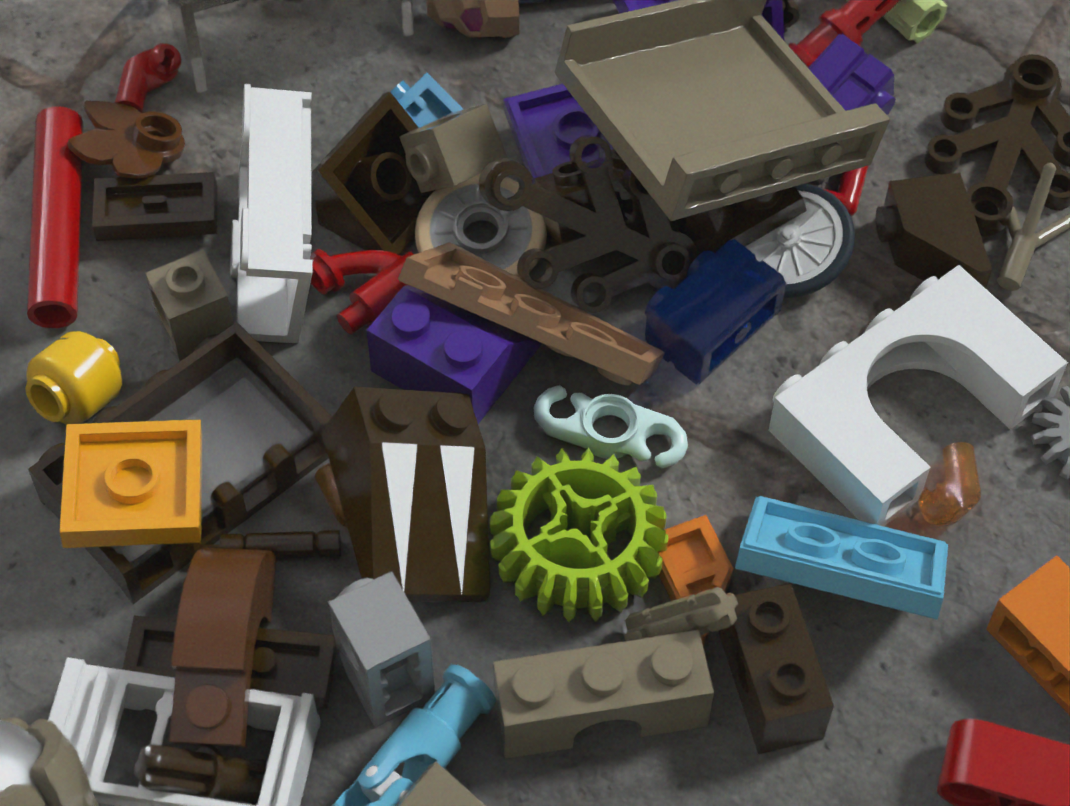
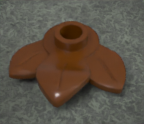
(128, 139)

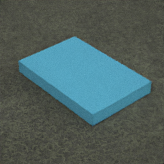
(844, 556)

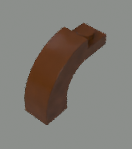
(215, 642)

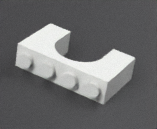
(943, 328)

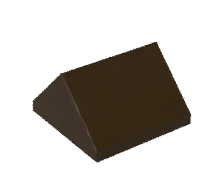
(366, 184)

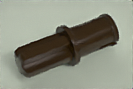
(200, 773)

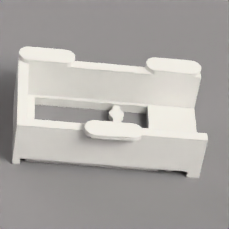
(273, 214)
(91, 708)

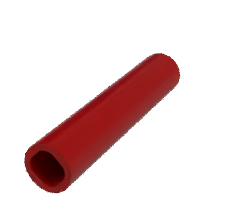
(55, 220)

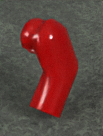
(146, 73)

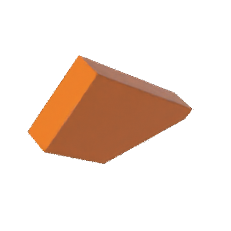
(694, 561)

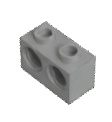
(382, 647)

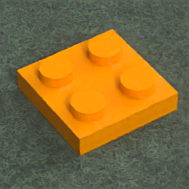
(132, 484)

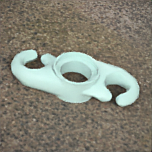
(640, 421)

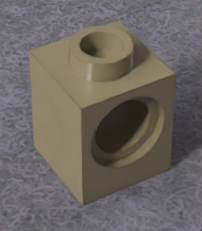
(452, 148)
(189, 302)

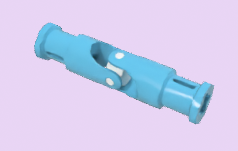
(421, 740)

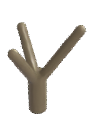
(1024, 238)

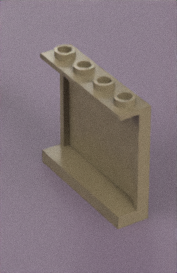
(711, 104)

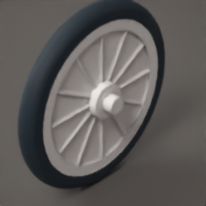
(811, 246)

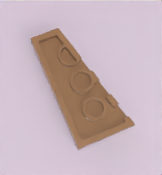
(509, 301)

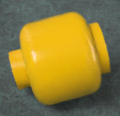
(73, 378)

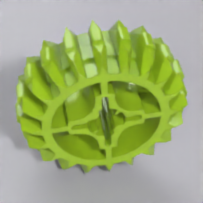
(564, 563)

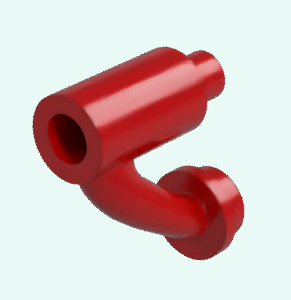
(370, 297)

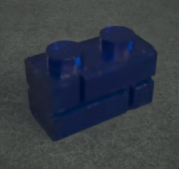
(713, 309)

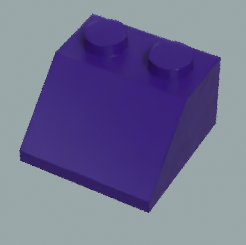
(447, 349)

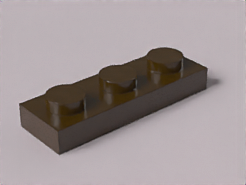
(281, 658)

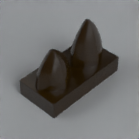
(742, 220)

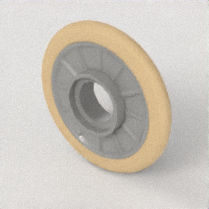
(454, 208)

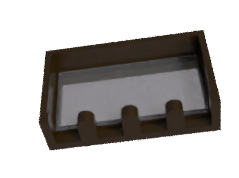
(255, 445)

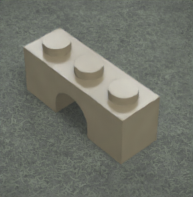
(557, 694)

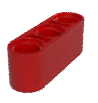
(1003, 767)

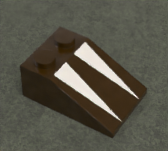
(414, 490)

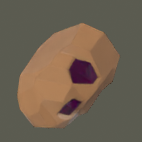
(477, 17)

